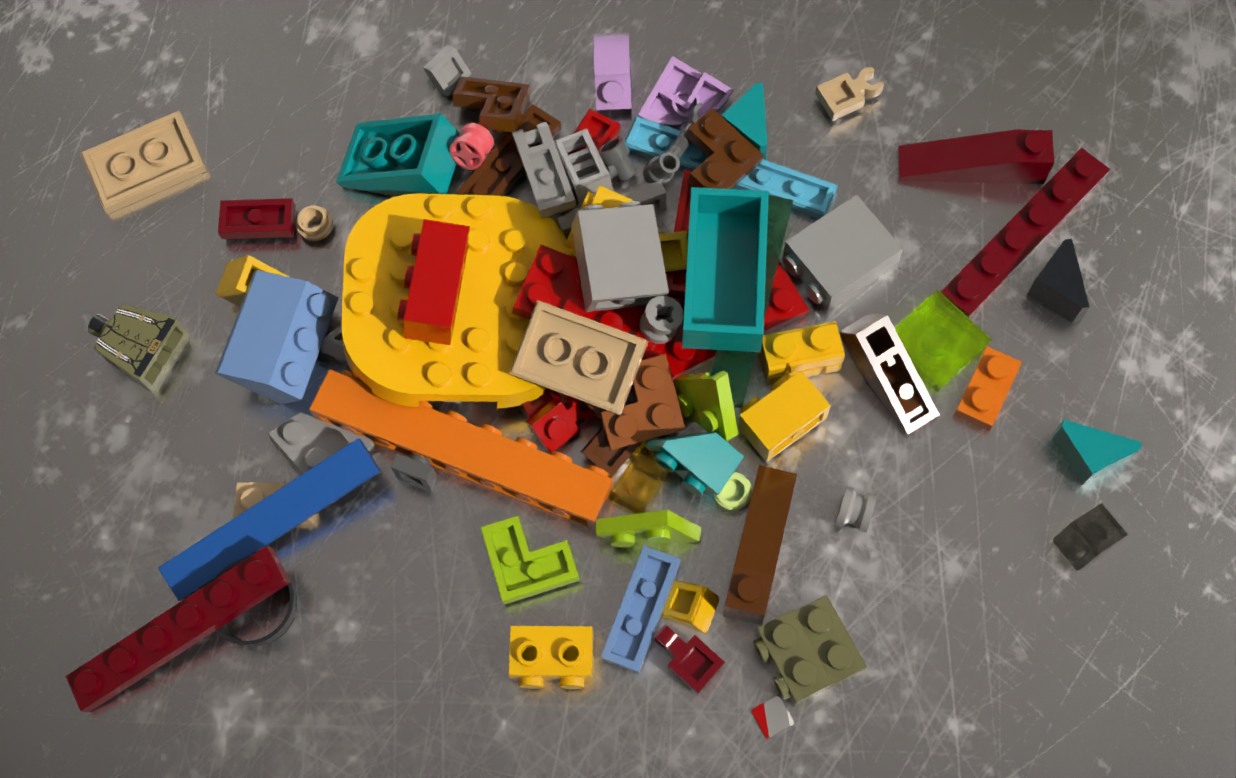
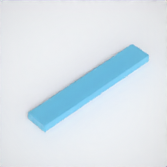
(809, 194)

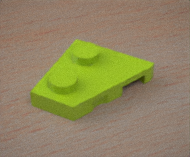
(648, 527)

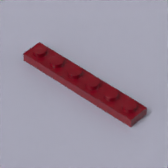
(1025, 232)
(177, 629)

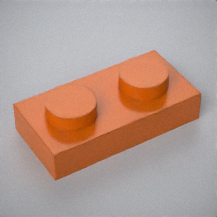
(988, 388)

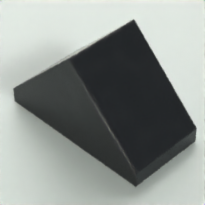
(1061, 284)

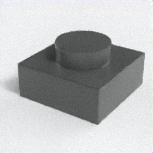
(415, 470)

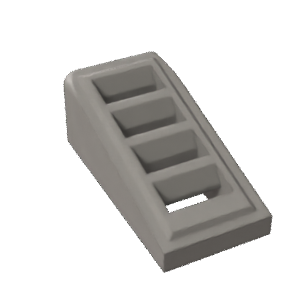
(587, 182)

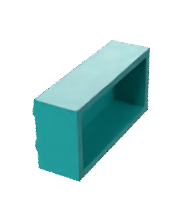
(726, 270)

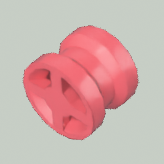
(471, 146)

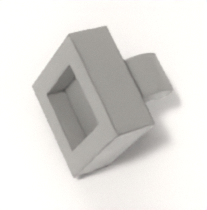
(446, 70)

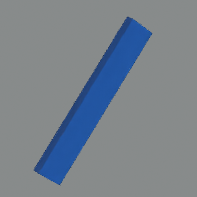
(269, 519)

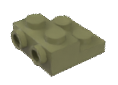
(808, 651)

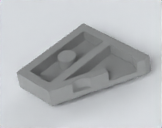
(310, 441)

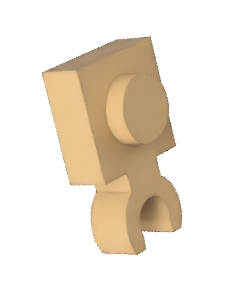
(846, 94)

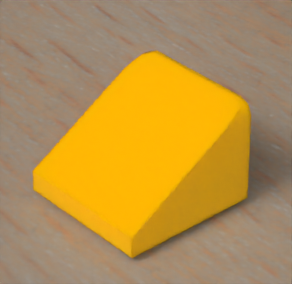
(674, 250)
(690, 605)

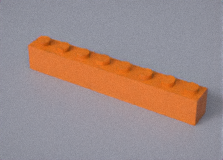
(467, 450)

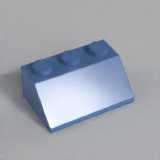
(277, 336)

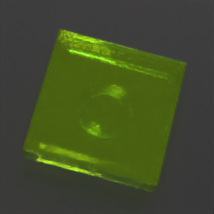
(940, 340)

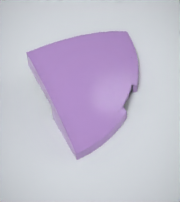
(680, 91)

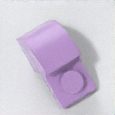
(612, 71)

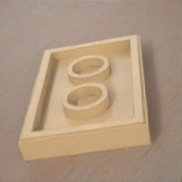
(143, 162)
(579, 357)

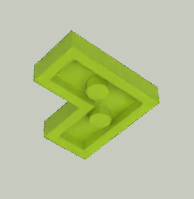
(526, 572)

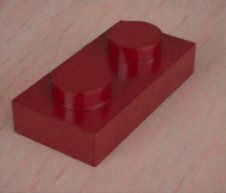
(256, 218)

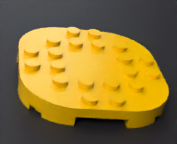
(485, 331)

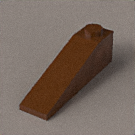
(760, 545)

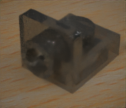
(1089, 536)

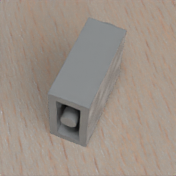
(841, 253)
(619, 256)

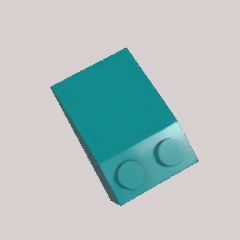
(400, 156)

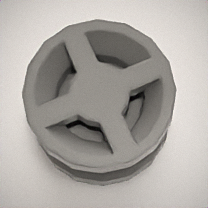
(660, 329)
(856, 509)

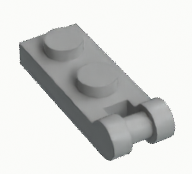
(544, 170)

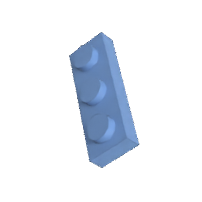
(641, 609)

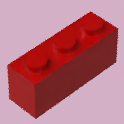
(434, 282)

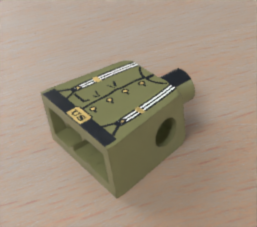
(138, 342)

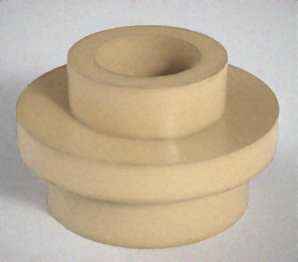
(310, 215)

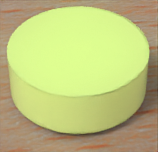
(735, 494)

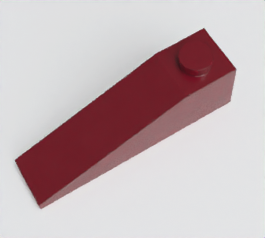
(980, 158)

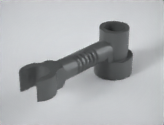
(616, 160)
(664, 167)

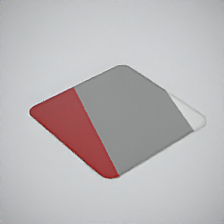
(772, 716)

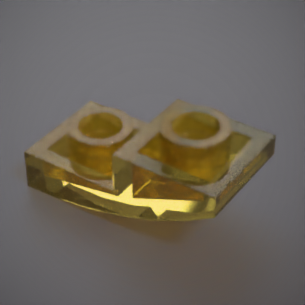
(639, 481)

